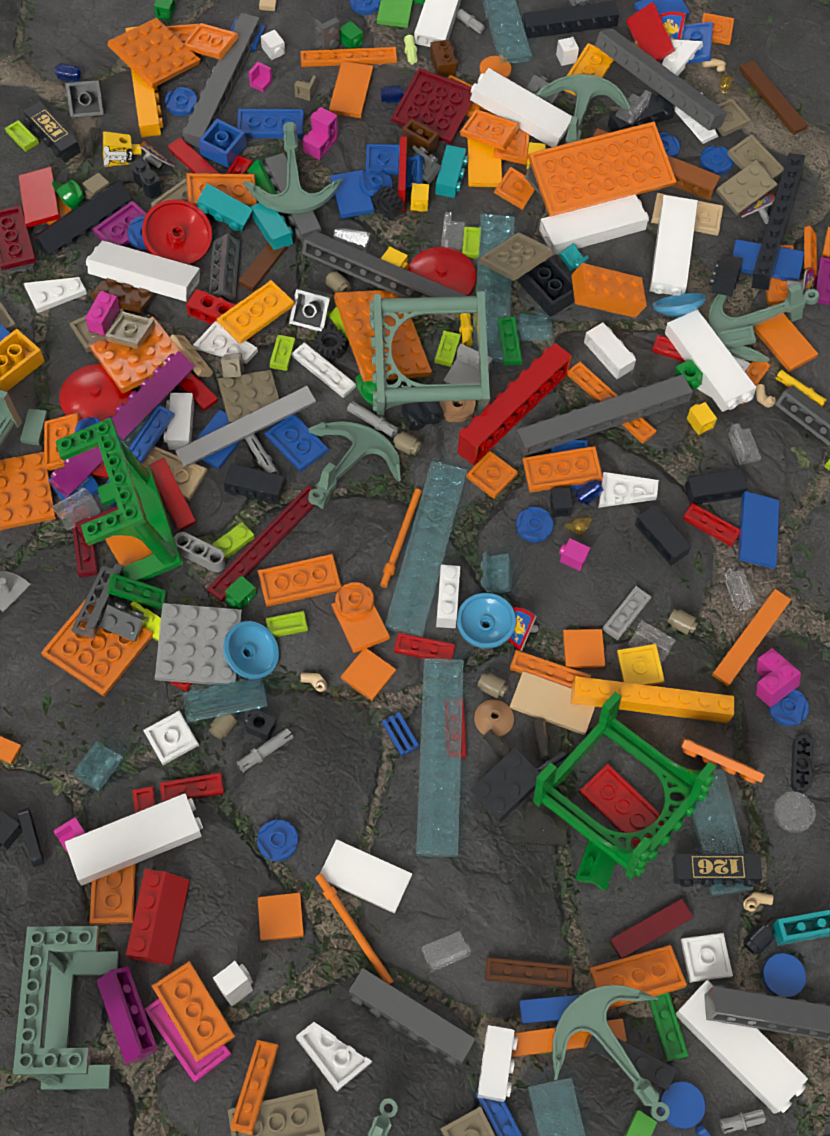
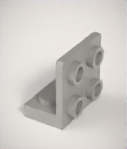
(466, 367)

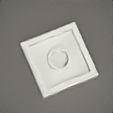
(171, 737)
(706, 957)

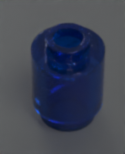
(67, 72)
(391, 94)
(589, 491)

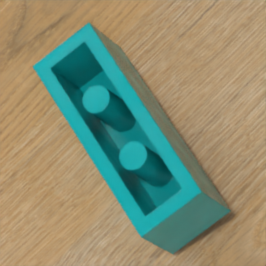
(451, 172)
(224, 208)
(272, 226)
(802, 927)

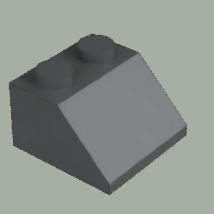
(85, 98)
(311, 308)

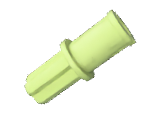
(410, 49)

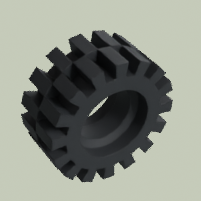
(387, 202)
(326, 335)

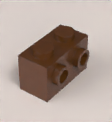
(443, 58)
(420, 136)

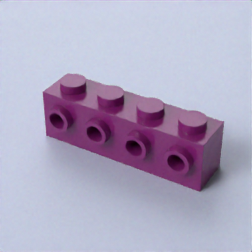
(127, 1015)

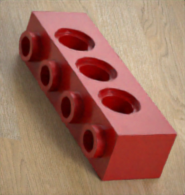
(207, 307)

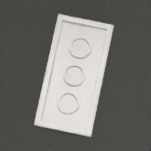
(365, 876)

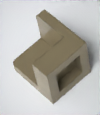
(305, 89)

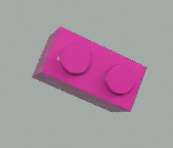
(102, 313)

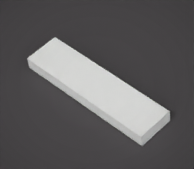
(324, 370)

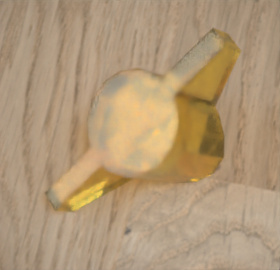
(725, 83)
(579, 525)

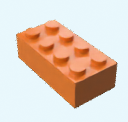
(608, 290)

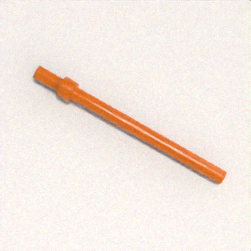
(390, 568)
(331, 894)

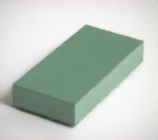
(737, 336)
(33, 427)

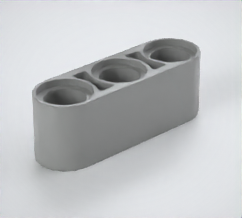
(204, 559)

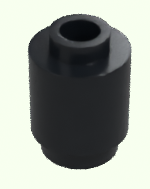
(759, 938)

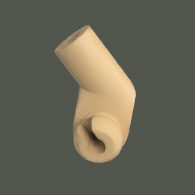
(315, 679)

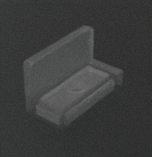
(637, 106)
(452, 233)
(352, 238)
(744, 444)
(76, 508)
(739, 589)
(648, 635)
(445, 951)

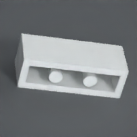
(610, 350)
(180, 428)
(448, 596)
(234, 982)
(497, 1063)

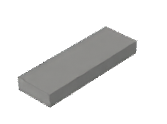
(626, 613)

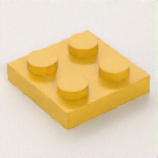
(641, 665)

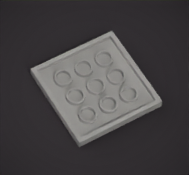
(193, 644)

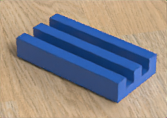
(416, 171)
(392, 719)

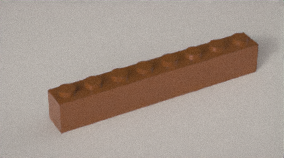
(689, 177)

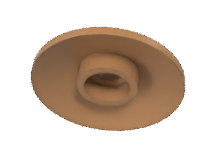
(484, 721)

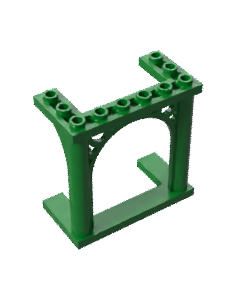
(126, 479)
(690, 783)

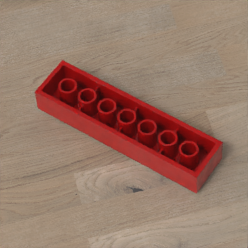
(513, 404)

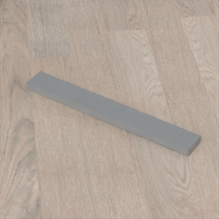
(245, 426)

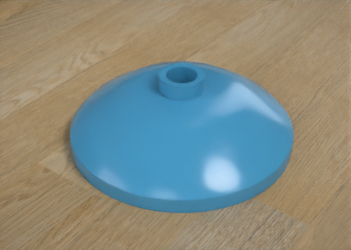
(679, 304)
(490, 610)
(259, 646)

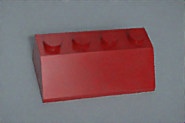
(157, 917)

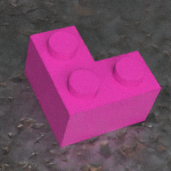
(322, 135)
(778, 677)

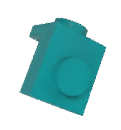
(572, 257)

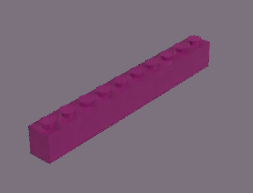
(125, 421)

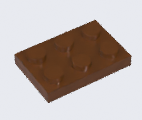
(129, 297)

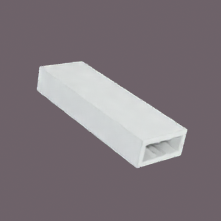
(436, 21)
(521, 106)
(594, 224)
(673, 245)
(143, 270)
(721, 372)
(133, 839)
(745, 1054)

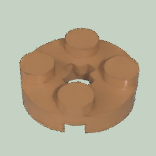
(460, 413)

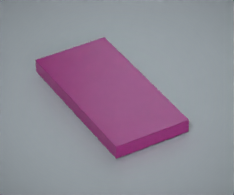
(173, 1038)

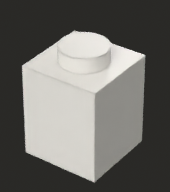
(273, 44)
(567, 51)

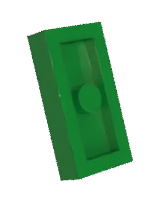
(595, 867)

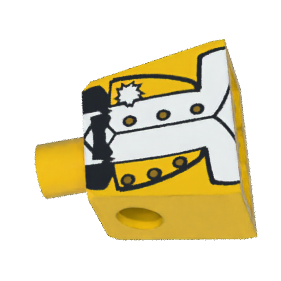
(118, 149)

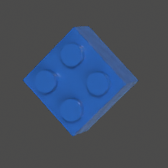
(222, 143)

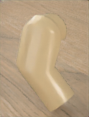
(720, 64)
(767, 401)
(756, 899)

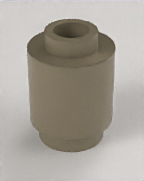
(337, 283)
(407, 443)
(682, 621)
(492, 685)
(222, 725)

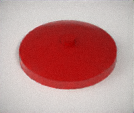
(177, 231)
(446, 268)
(91, 393)

